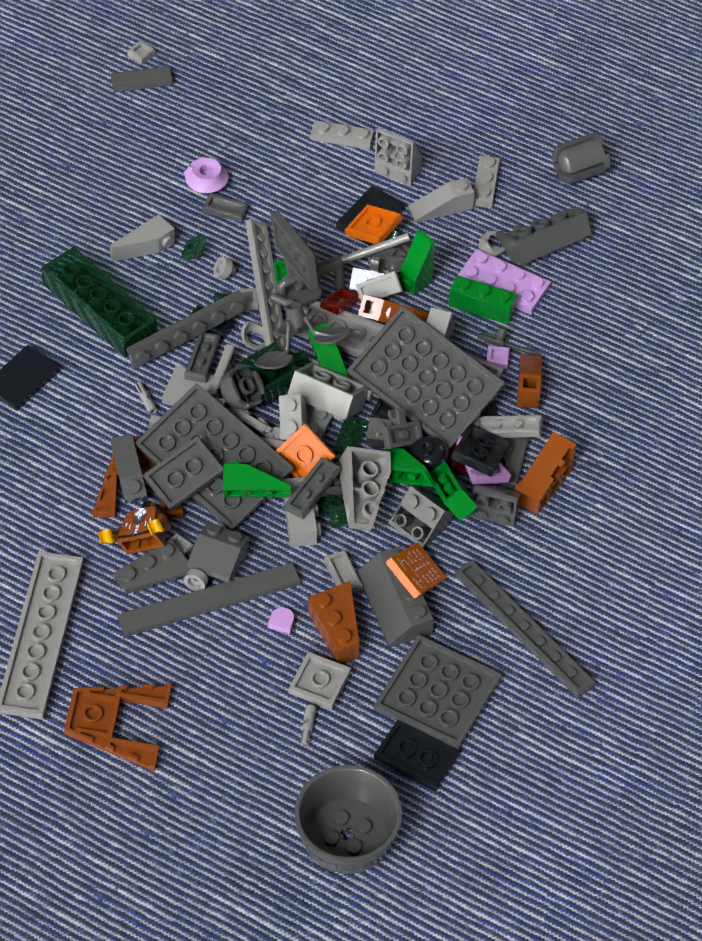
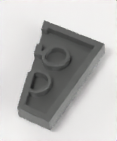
(152, 568)

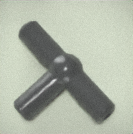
(284, 301)

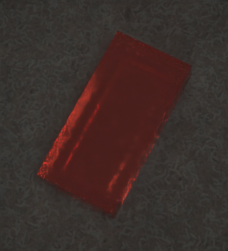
(339, 301)

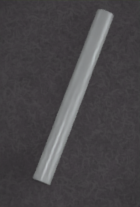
(375, 248)

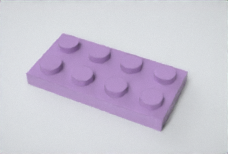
(501, 274)

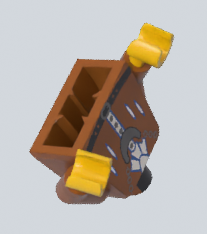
(140, 531)

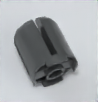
(580, 158)

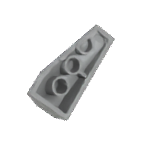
(363, 484)

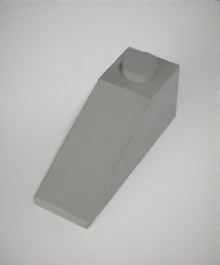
(445, 200)
(145, 240)

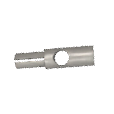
(145, 397)
(307, 725)

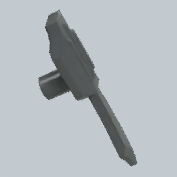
(500, 340)

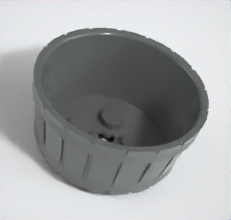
(346, 800)

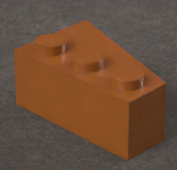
(547, 473)
(336, 621)

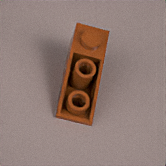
(383, 310)
(529, 380)

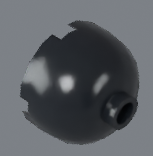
(430, 452)

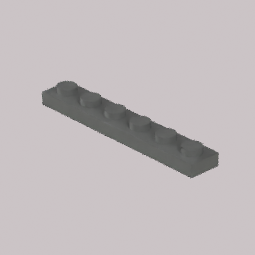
(186, 329)

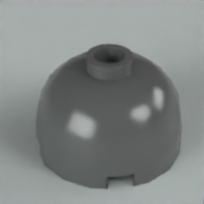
(242, 388)

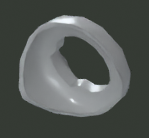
(484, 245)
(250, 327)

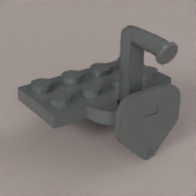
(301, 264)

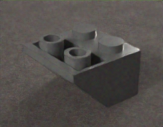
(496, 504)
(421, 516)

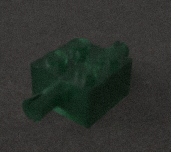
(275, 381)

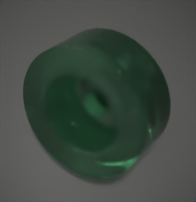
(330, 499)

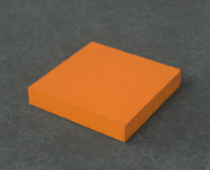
(373, 224)
(304, 450)

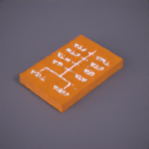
(415, 570)

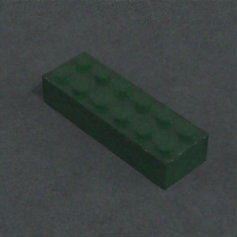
(98, 300)

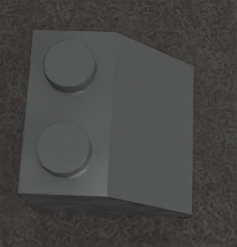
(218, 552)

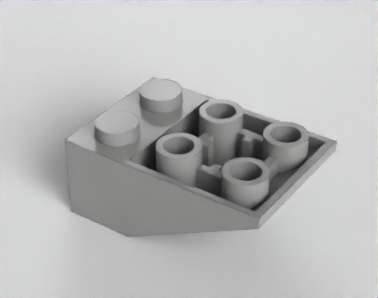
(396, 157)

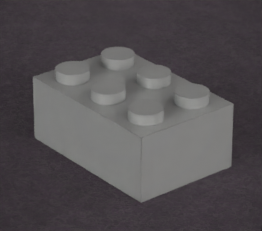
(328, 391)

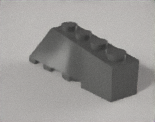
(545, 236)

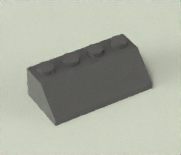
(394, 607)

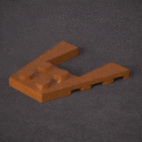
(106, 498)
(94, 716)

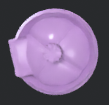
(206, 175)

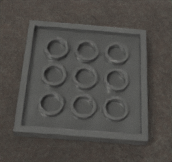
(438, 691)

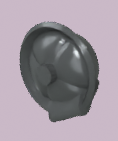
(392, 258)

